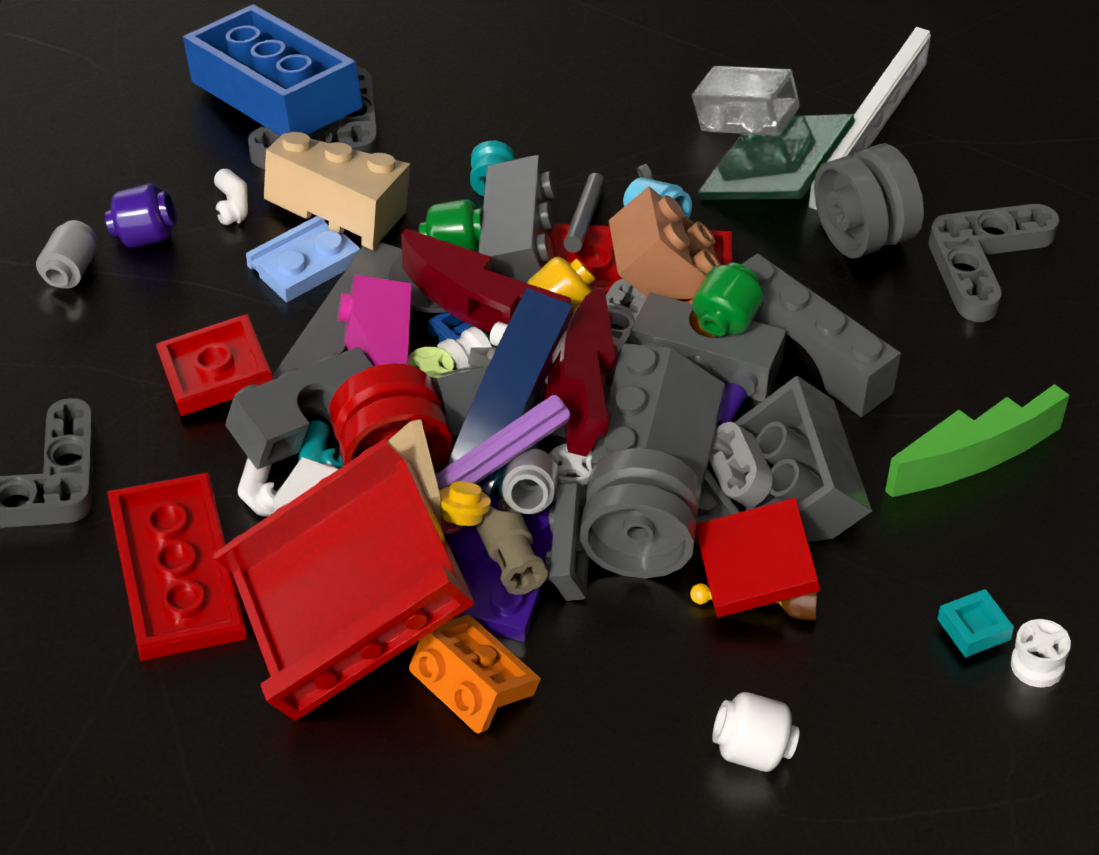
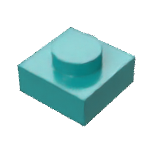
(975, 623)

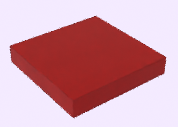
(213, 363)
(756, 557)

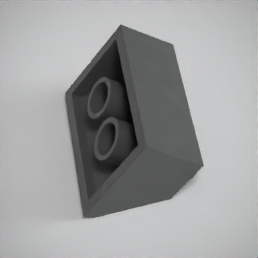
(662, 405)
(808, 458)

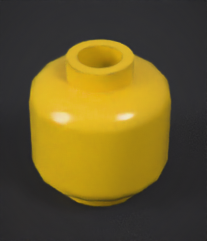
(565, 279)

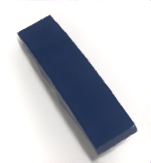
(514, 374)

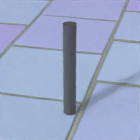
(584, 213)

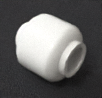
(755, 731)

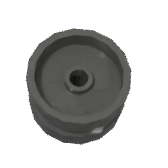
(868, 200)
(640, 513)

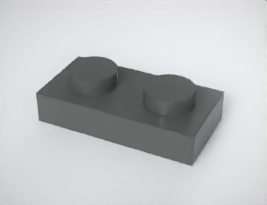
(568, 561)

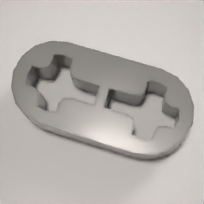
(747, 457)

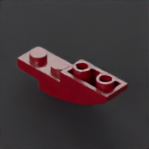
(463, 281)
(579, 371)

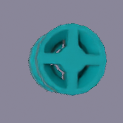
(487, 154)

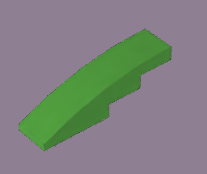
(970, 446)

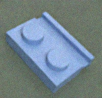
(302, 258)

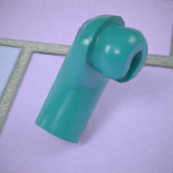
(315, 445)

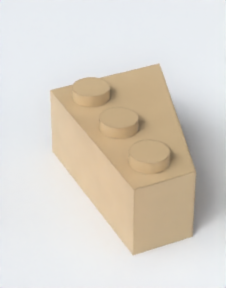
(337, 184)

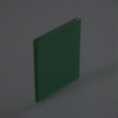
(777, 164)

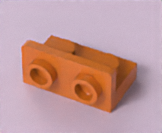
(471, 671)

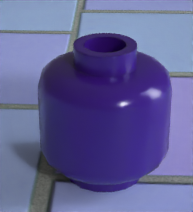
(141, 216)

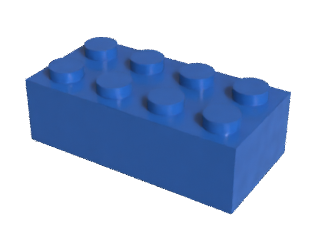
(273, 72)

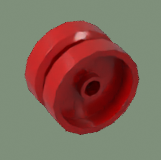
(381, 403)

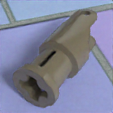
(510, 545)

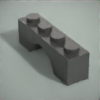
(852, 360)

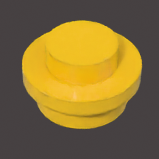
(463, 503)

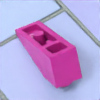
(377, 318)

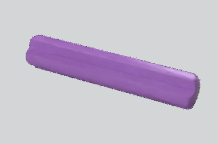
(506, 443)

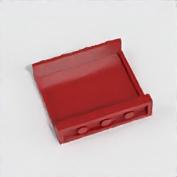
(344, 579)

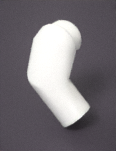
(255, 490)

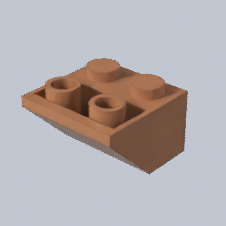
(661, 247)

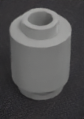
(67, 254)
(530, 481)

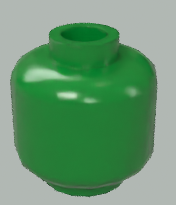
(454, 223)
(727, 299)

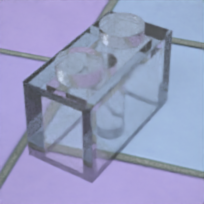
(746, 100)

